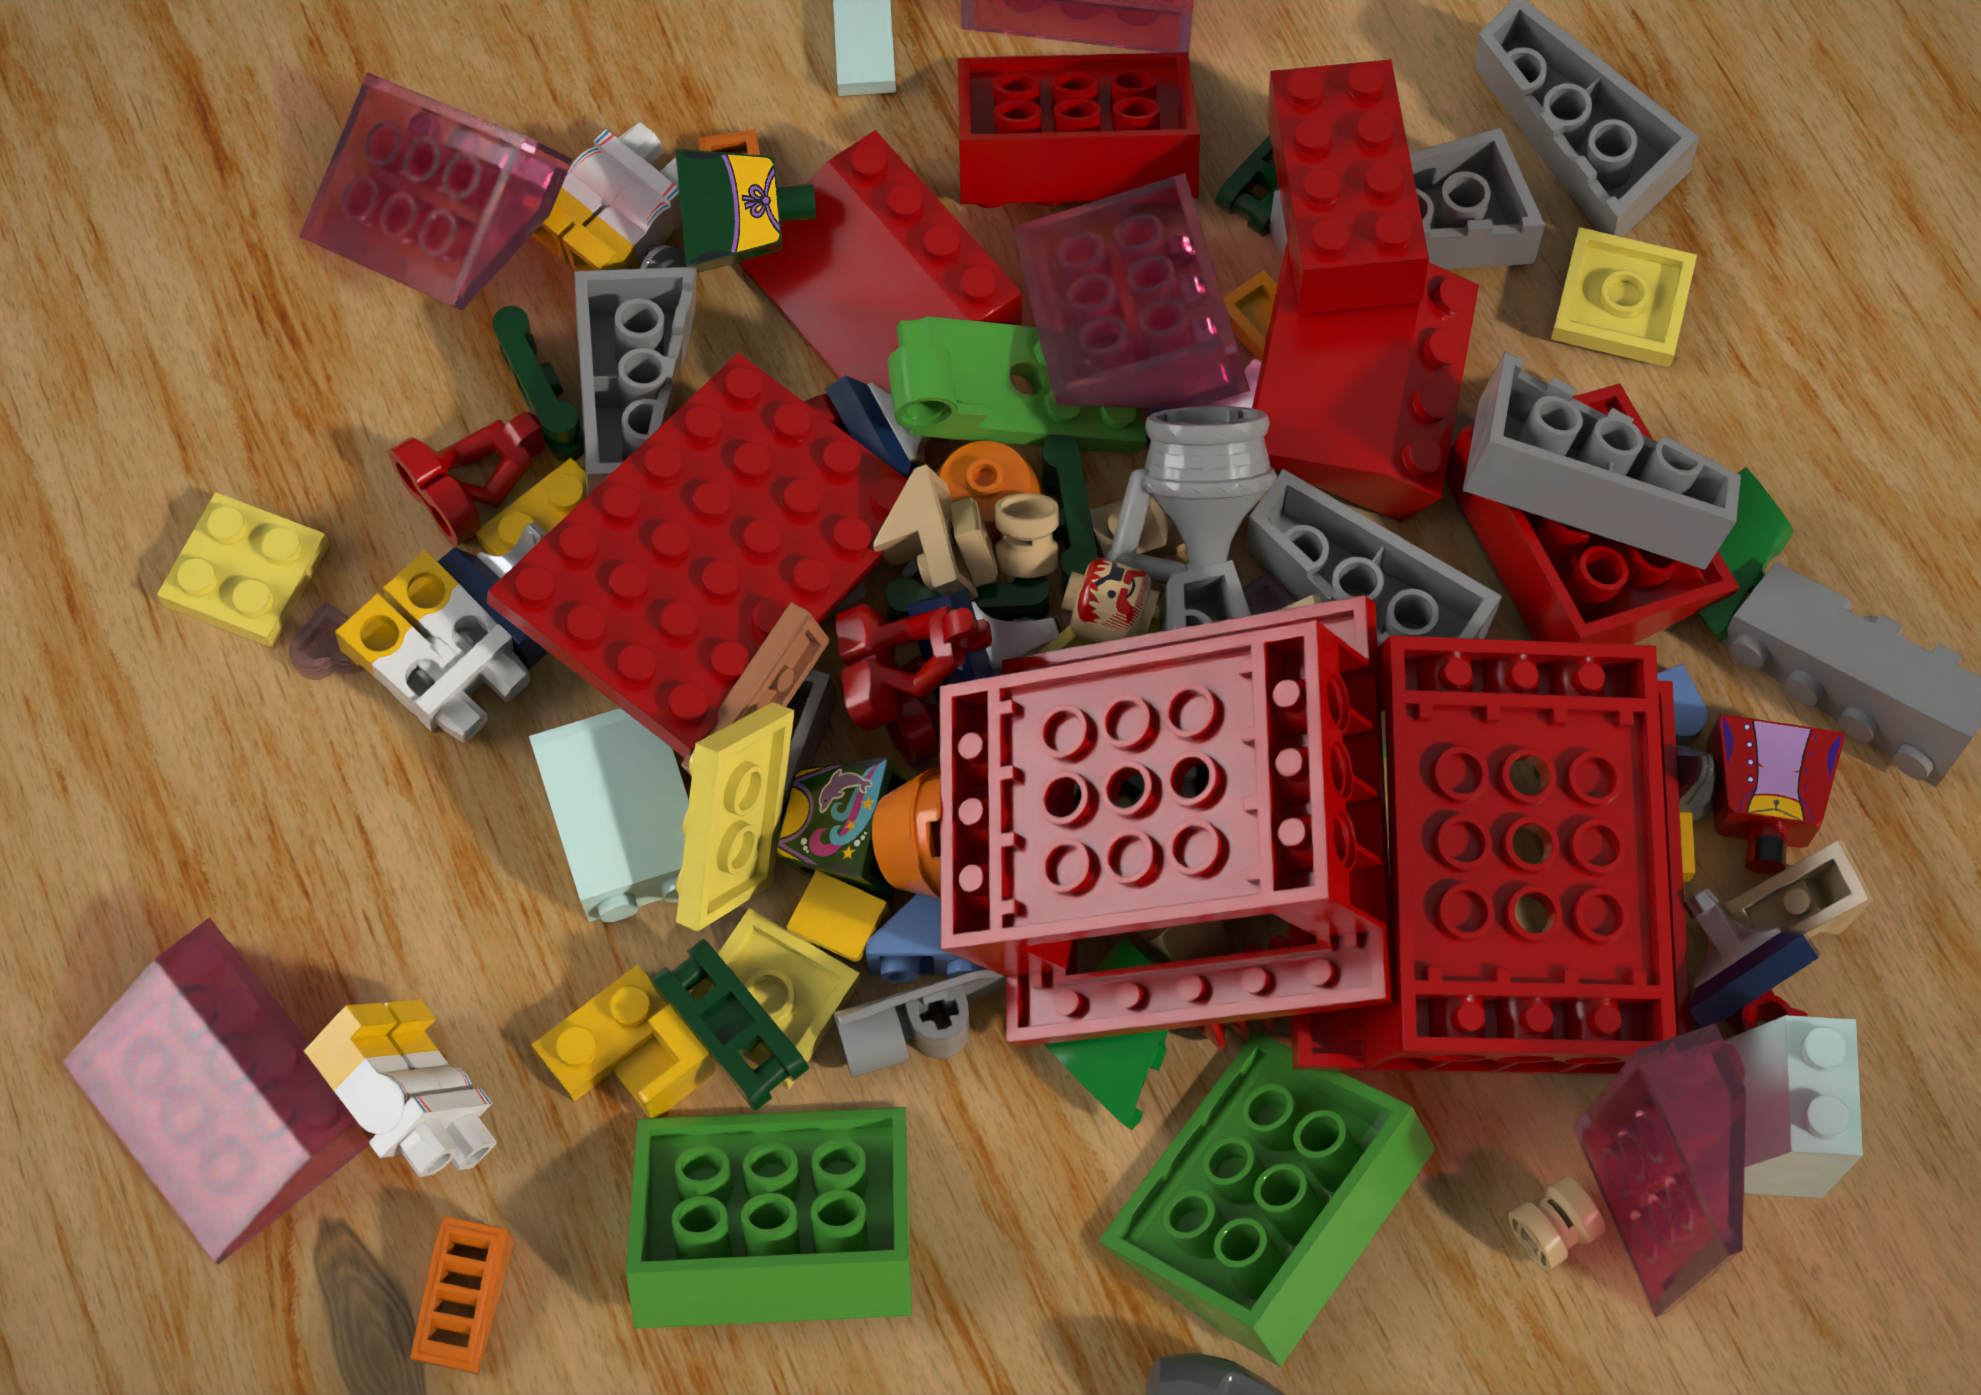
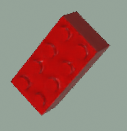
(1346, 186)

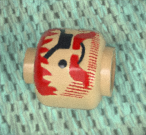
(1110, 601)

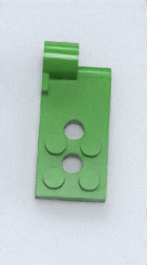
(957, 385)

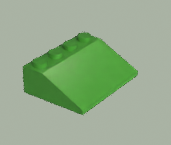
(1270, 1195)
(770, 1218)

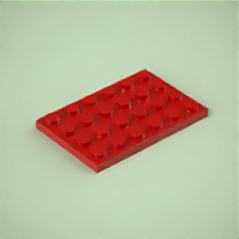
(700, 549)

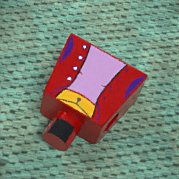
(1772, 785)

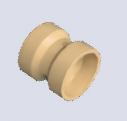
(1026, 535)
(1556, 1223)

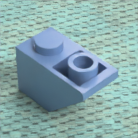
(912, 945)

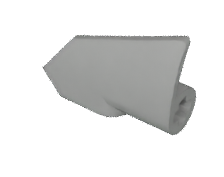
(877, 1030)

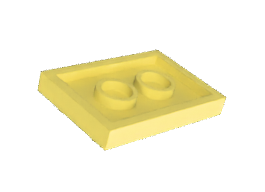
(733, 815)

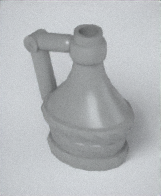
(1205, 474)

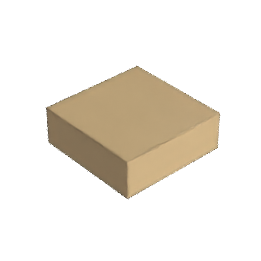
(974, 541)

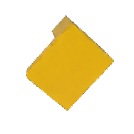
(837, 916)
(665, 1065)

